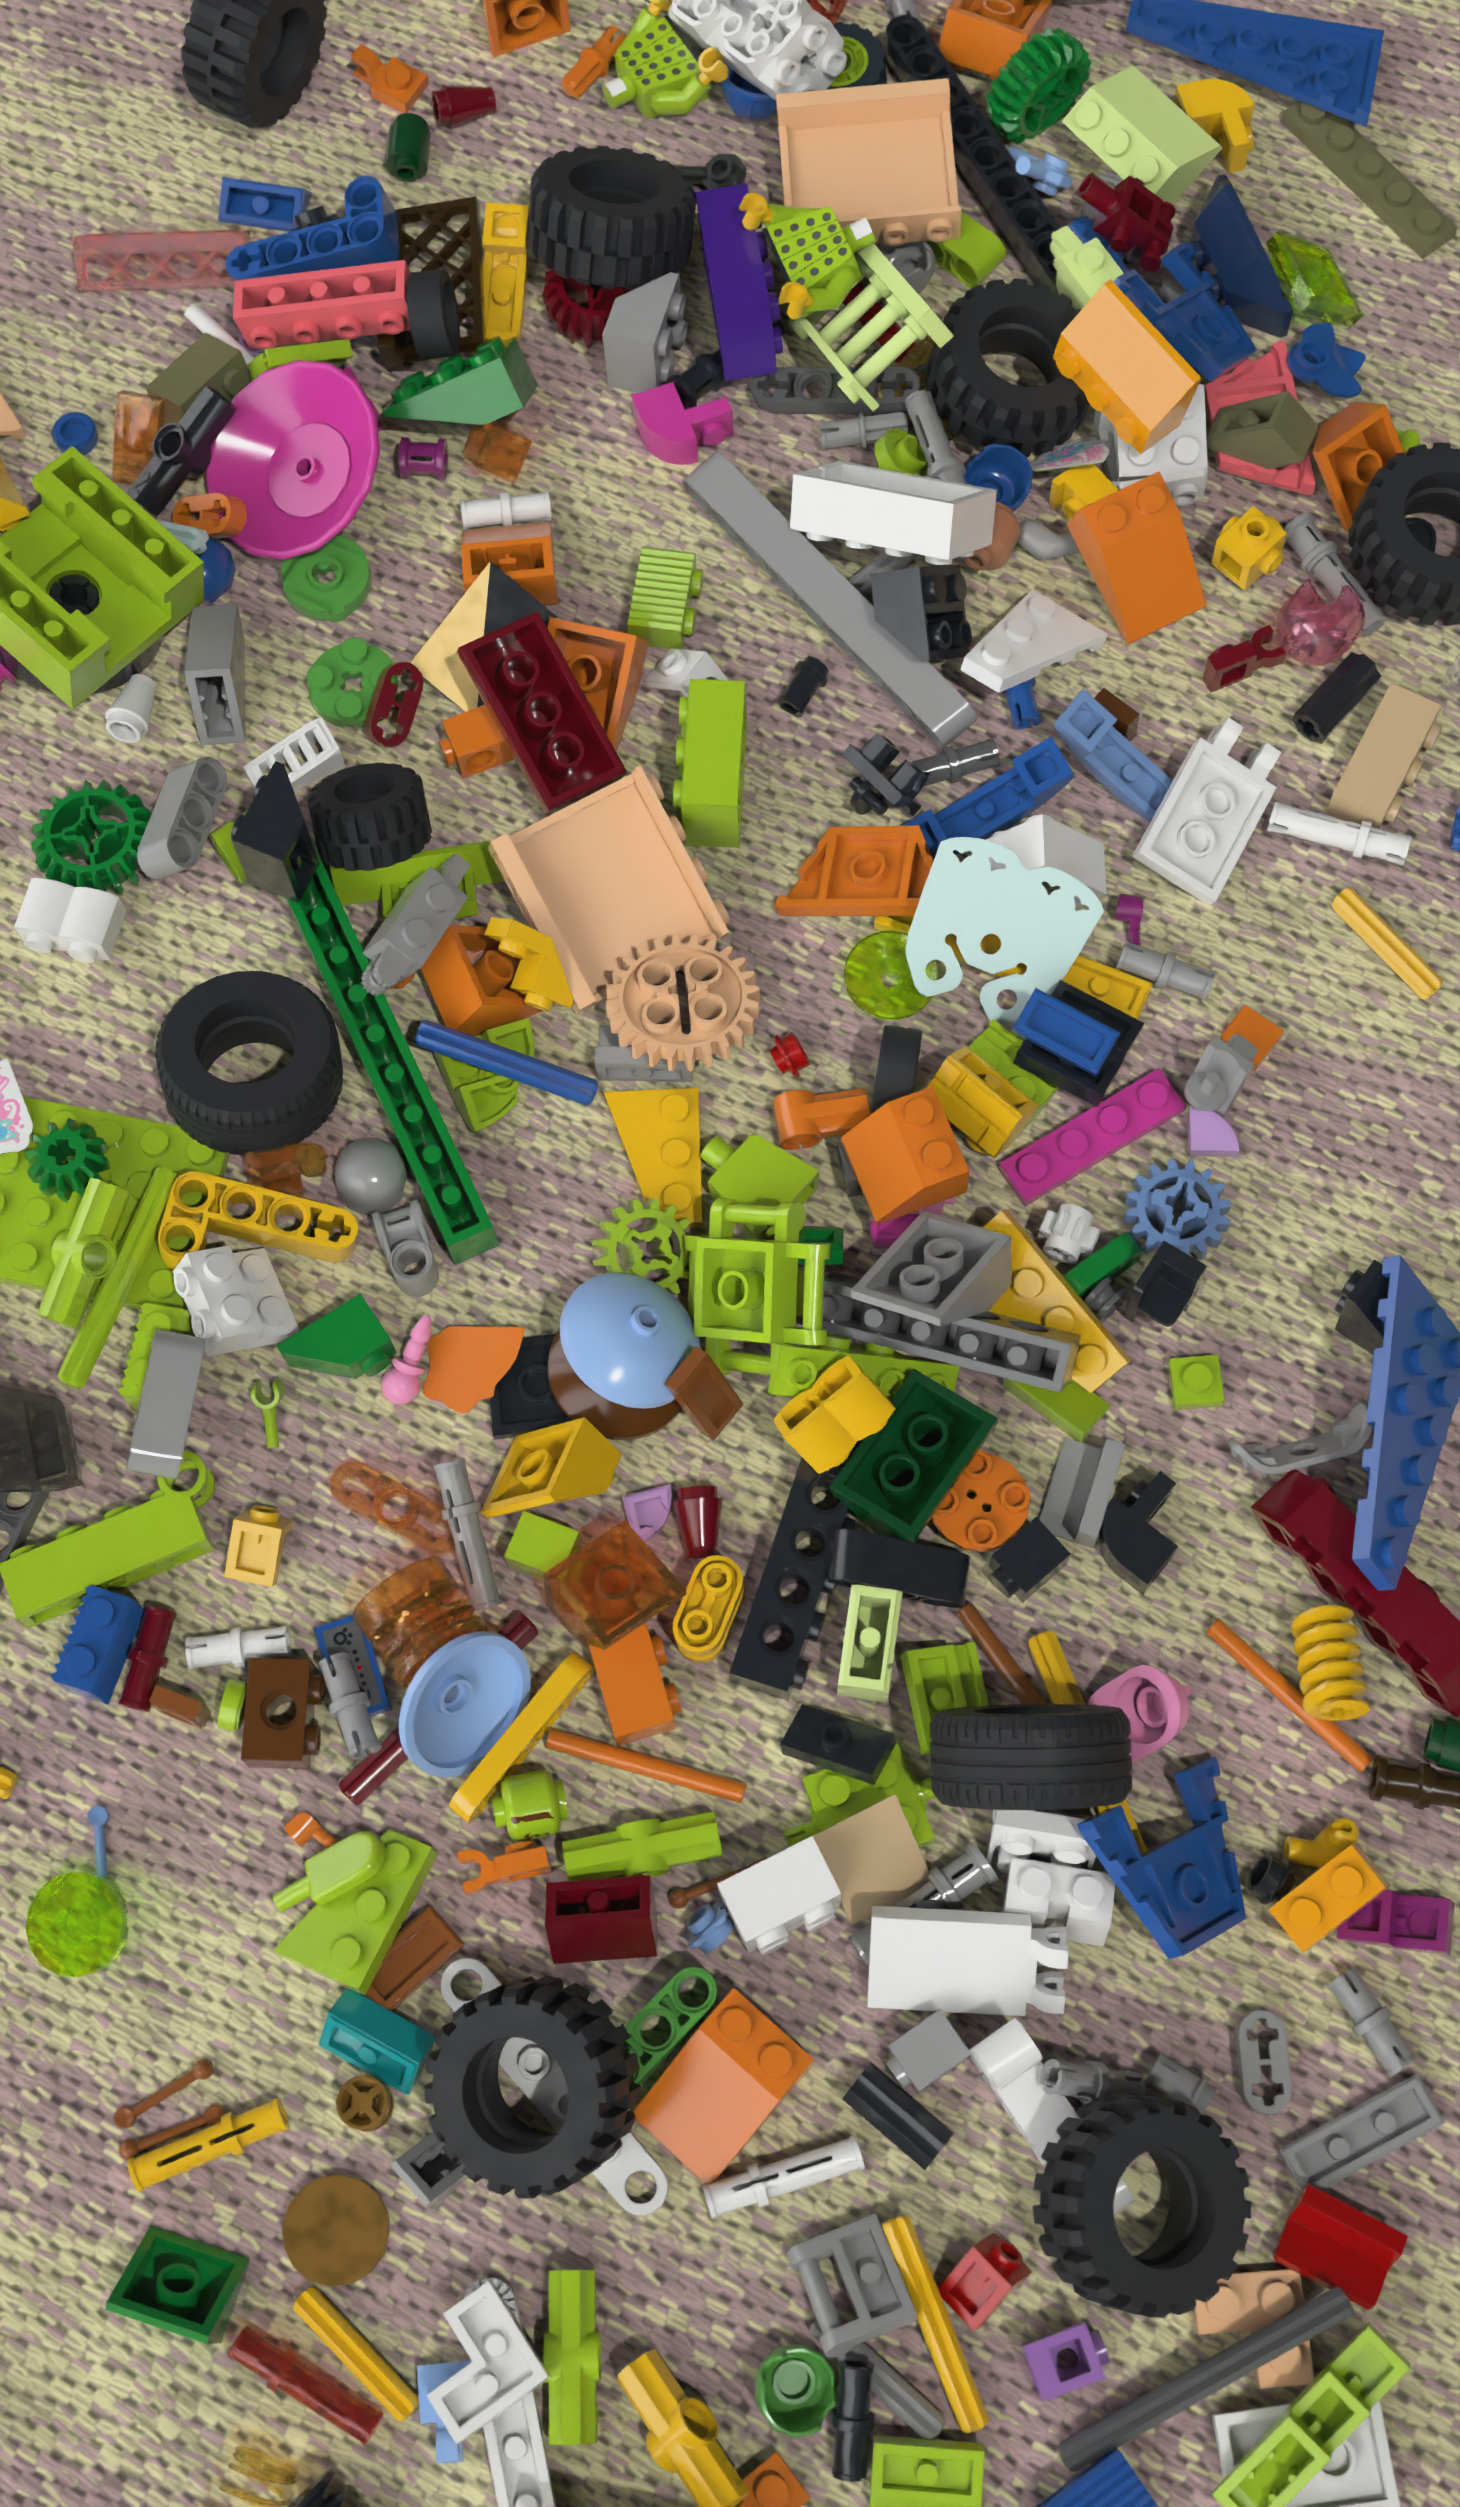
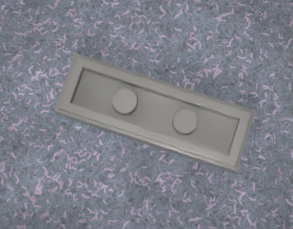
(1362, 2135)

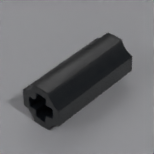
(1336, 697)
(897, 2116)

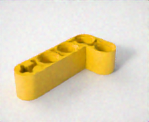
(259, 1227)

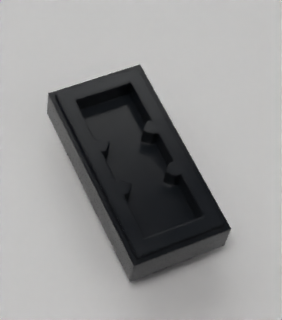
(838, 1744)

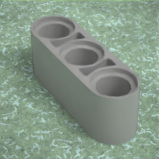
(182, 818)
(165, 1404)

